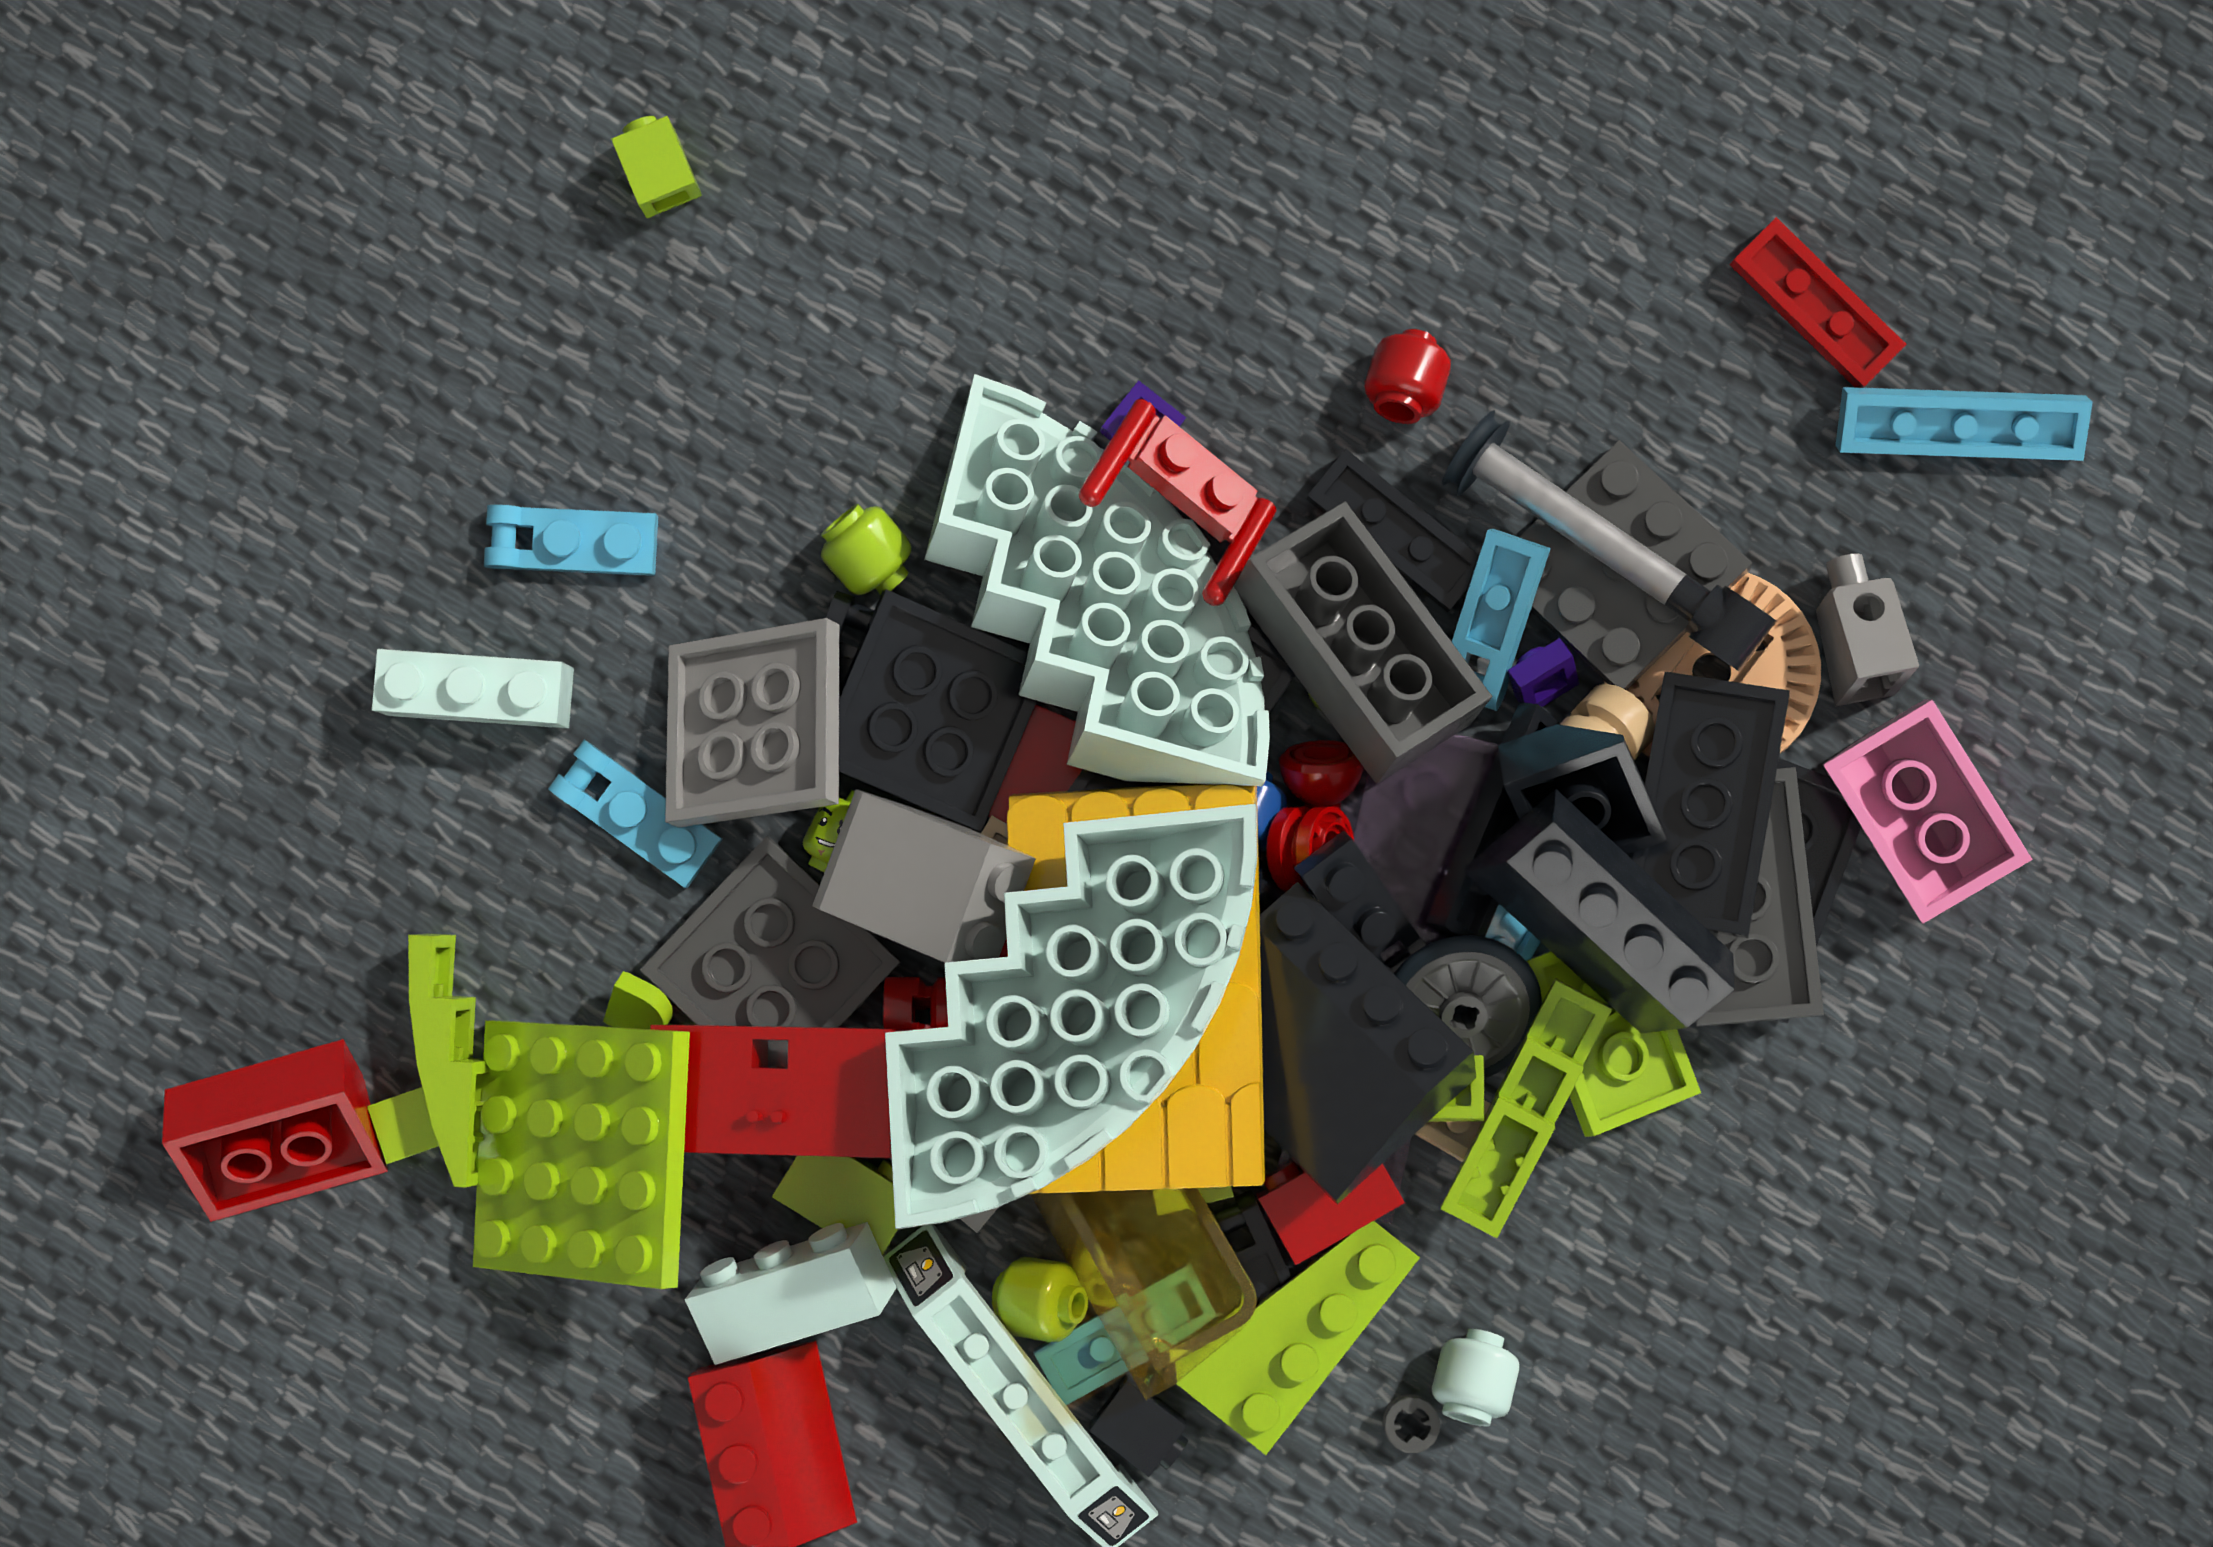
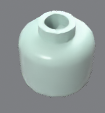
(1475, 1378)

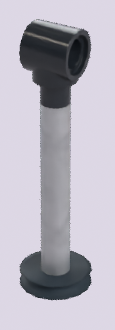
(1716, 618)

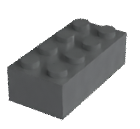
(1361, 642)

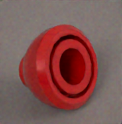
(1320, 772)

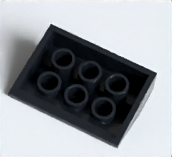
(1345, 1048)

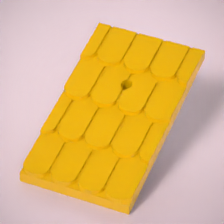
(1211, 1114)

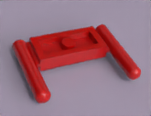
(1192, 482)

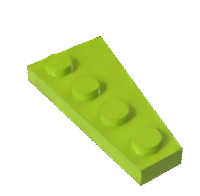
(1299, 1335)

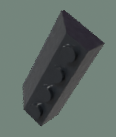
(1605, 918)

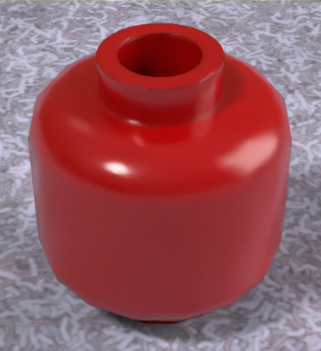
(1407, 376)

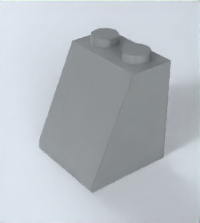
(921, 880)

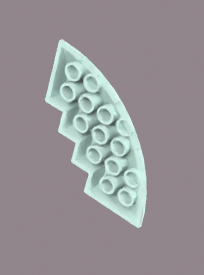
(1101, 598)
(1081, 1017)

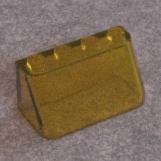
(1153, 1276)

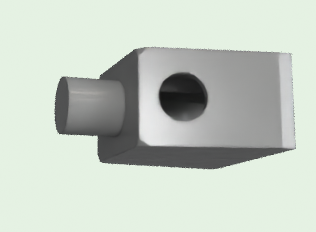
(1863, 634)

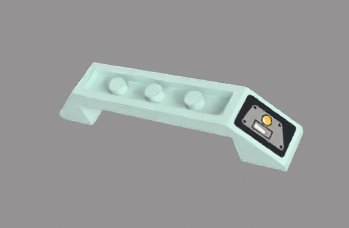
(1014, 1391)

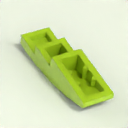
(444, 1054)
(1525, 1108)

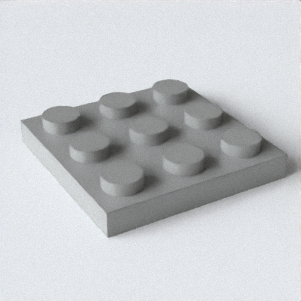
(753, 724)

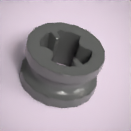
(1409, 1404)

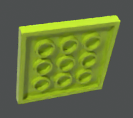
(582, 1152)

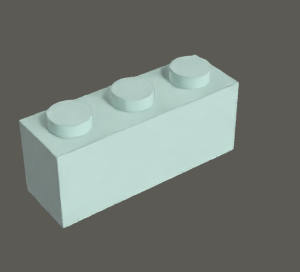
(472, 688)
(790, 1292)

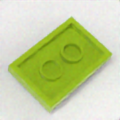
(1625, 1070)

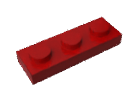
(1817, 304)

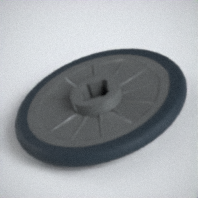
(1488, 980)

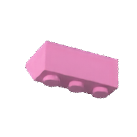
(1926, 810)

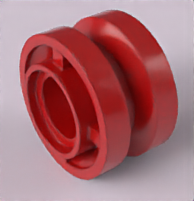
(1298, 834)

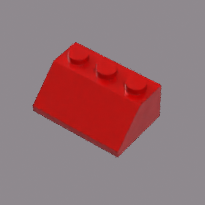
(272, 1130)
(772, 1448)

